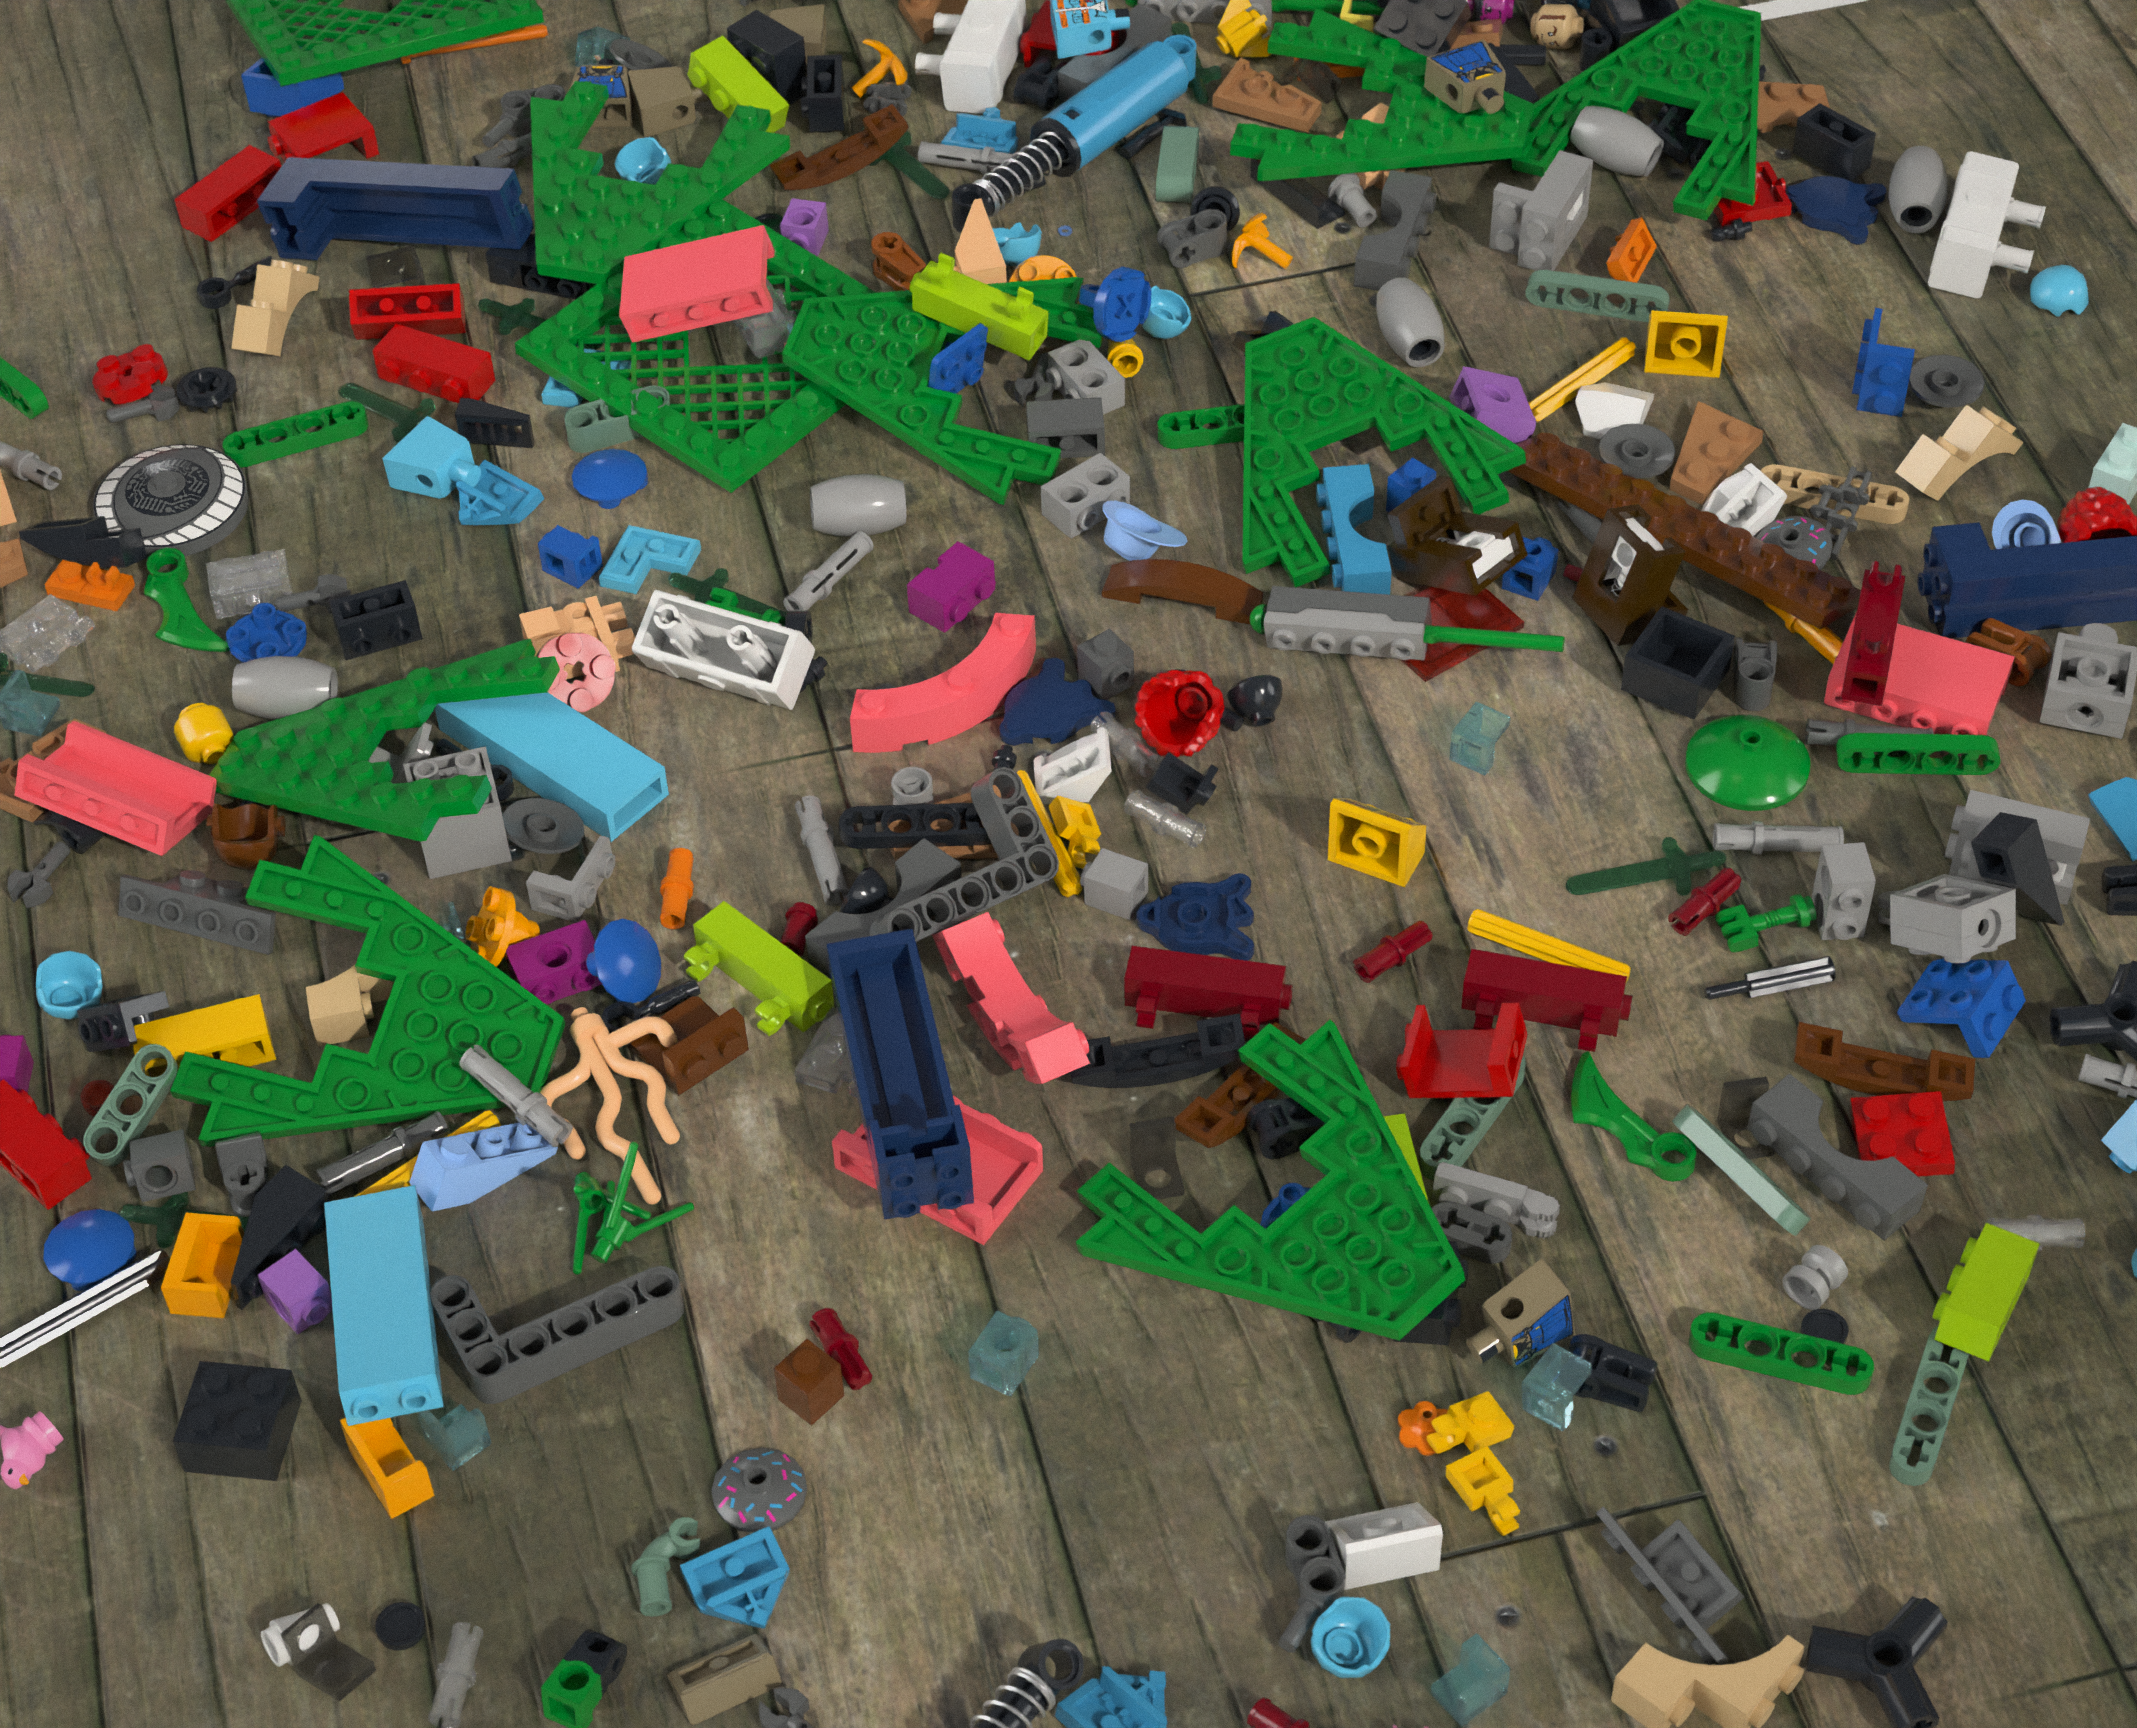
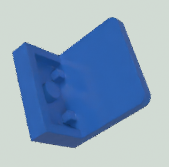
(960, 361)
(1885, 372)
(1974, 994)

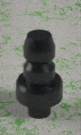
(1734, 230)
(815, 672)
(1004, 758)

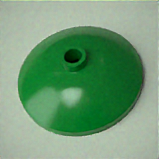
(1747, 762)

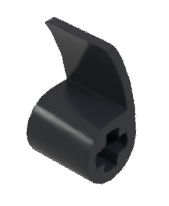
(1595, 40)
(75, 834)

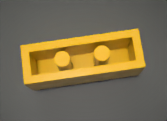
(225, 1032)

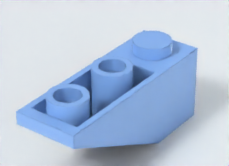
(474, 1163)

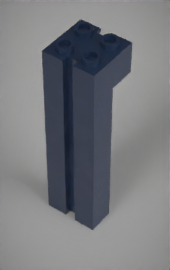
(392, 203)
(2027, 584)
(900, 1075)

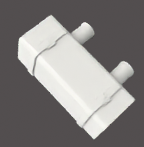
(979, 53)
(1974, 224)
(723, 649)

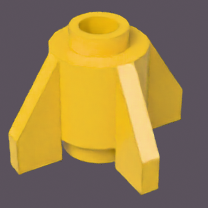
(1242, 31)

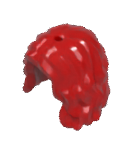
(2095, 516)
(1179, 711)

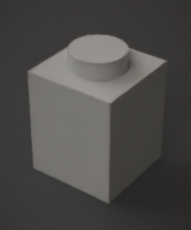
(1115, 883)

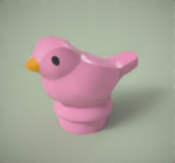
(26, 1449)

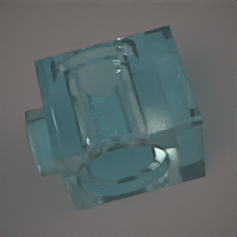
(999, 1368)

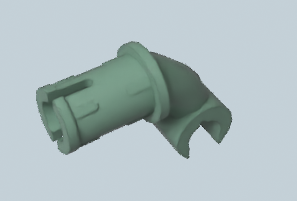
(654, 1564)

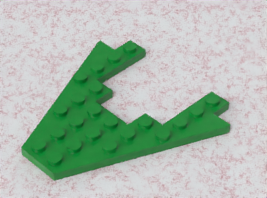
(1692, 59)
(1417, 126)
(595, 221)
(879, 362)
(1319, 388)
(321, 755)
(436, 1011)
(1346, 1253)

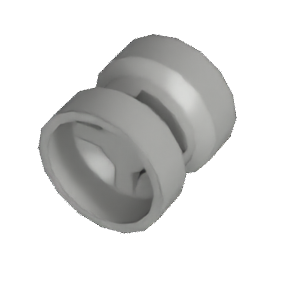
(912, 786)
(1812, 1280)

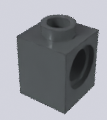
(166, 1150)

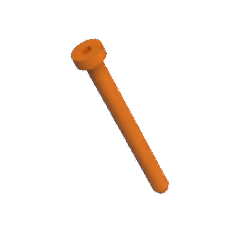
(515, 35)

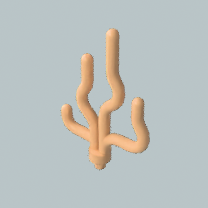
(596, 1049)

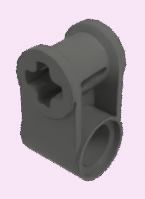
(1198, 238)
(1753, 673)
(243, 1169)

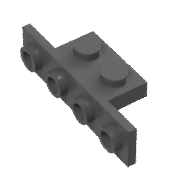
(199, 908)
(1685, 1575)

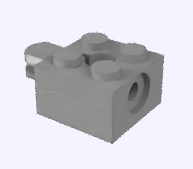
(2093, 674)
(1950, 917)

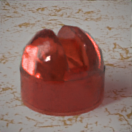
(95, 1094)

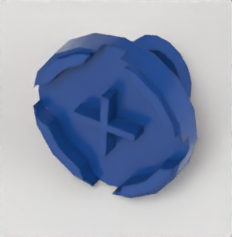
(1118, 303)

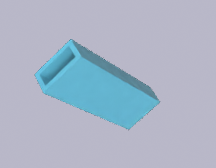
(561, 757)
(382, 1306)

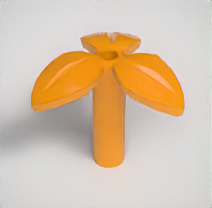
(888, 63)
(1256, 235)

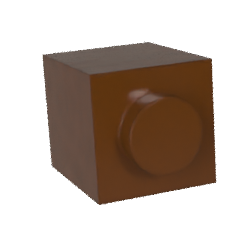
(809, 1381)

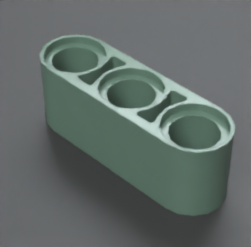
(1177, 164)
(593, 428)
(131, 1083)

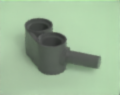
(517, 112)
(1311, 1569)

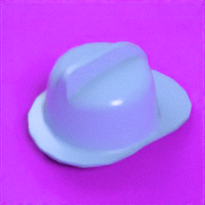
(2023, 525)
(1135, 533)

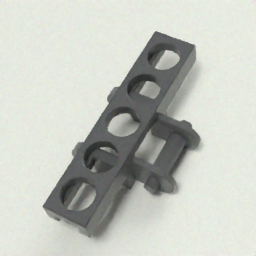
(880, 95)
(1845, 492)

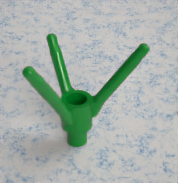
(591, 1201)
(616, 1228)

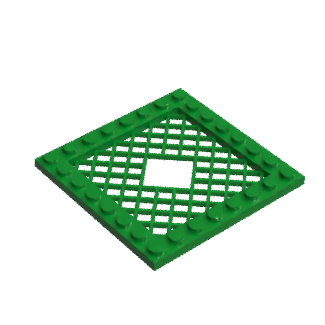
(354, 50)
(723, 461)

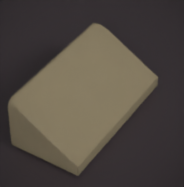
(725, 1679)

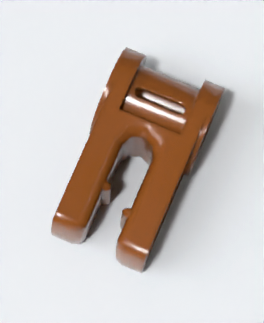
(895, 261)
(2014, 642)

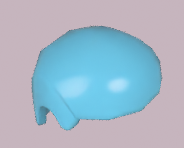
(642, 161)
(1018, 243)
(2059, 290)
(1167, 314)
(68, 984)
(1350, 1637)

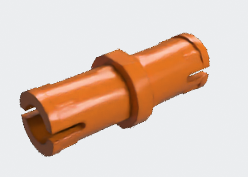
(676, 888)

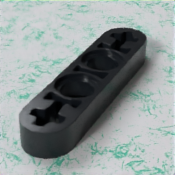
(920, 818)

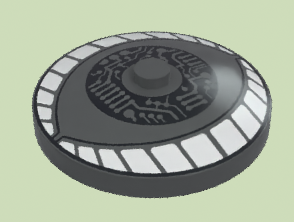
(176, 496)

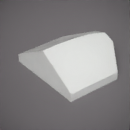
(1609, 406)
(1746, 500)
(1074, 769)

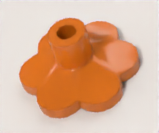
(1416, 1426)

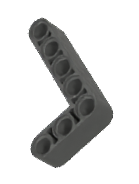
(981, 886)
(552, 1333)

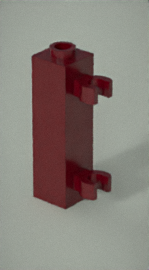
(1873, 635)
(1205, 987)
(1546, 994)

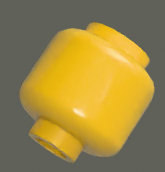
(203, 733)

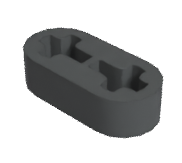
(1472, 1229)

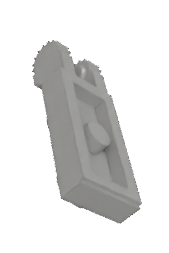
(1498, 1198)

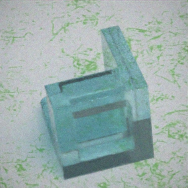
(595, 45)
(23, 709)
(1476, 736)
(1552, 1384)
(456, 1435)
(1473, 1683)

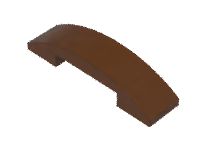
(844, 158)
(1183, 582)
(1878, 1071)
(1226, 1109)

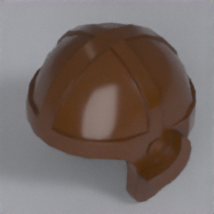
(246, 834)

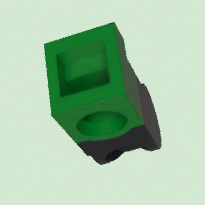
(582, 1679)

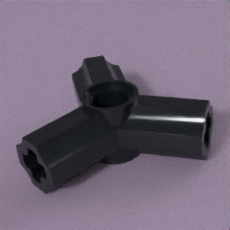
(2105, 1023)
(1901, 1643)

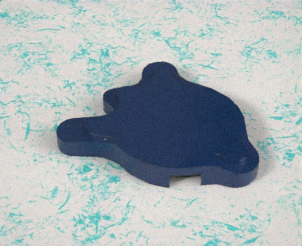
(1837, 205)
(1050, 707)
(1202, 918)

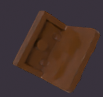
(702, 1045)

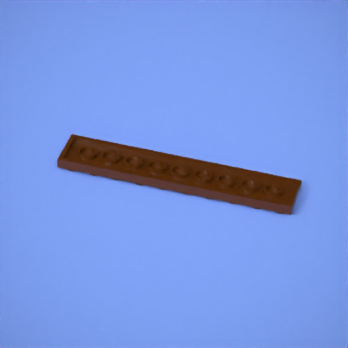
(1708, 542)

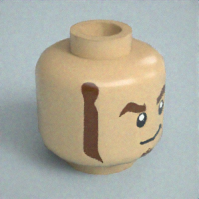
(1556, 26)

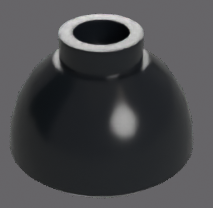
(1218, 199)
(1256, 698)
(866, 894)

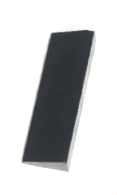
(1301, 198)

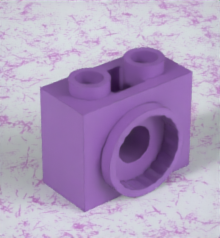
(1496, 402)

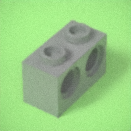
(1083, 372)
(1077, 496)
(1843, 891)

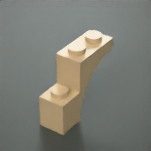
(276, 294)
(1971, 438)
(343, 1005)
(1735, 1695)

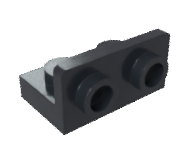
(1673, 131)
(113, 1022)

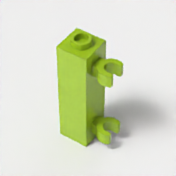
(966, 302)
(763, 966)

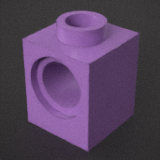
(806, 224)
(296, 1291)

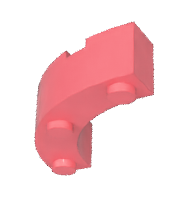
(952, 700)
(1006, 1007)

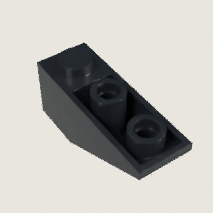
(519, 270)
(2014, 856)
(281, 1220)

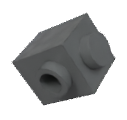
(1106, 664)

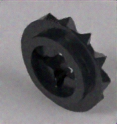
(204, 380)

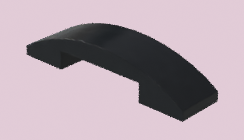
(1163, 1058)

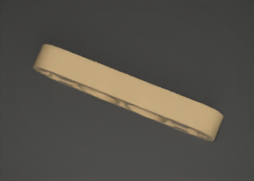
(1802, 478)

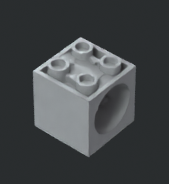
(463, 840)

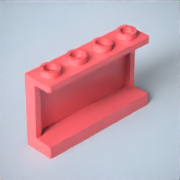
(696, 284)
(1931, 683)
(118, 789)
(1001, 1164)

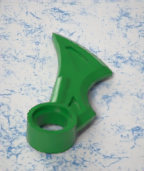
(181, 621)
(1599, 1106)

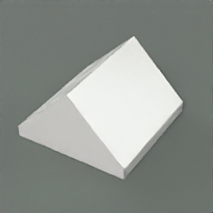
(1387, 1544)

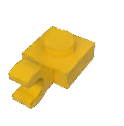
(1078, 824)
(1472, 1421)
(1485, 1482)

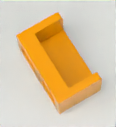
(203, 1265)
(388, 1465)

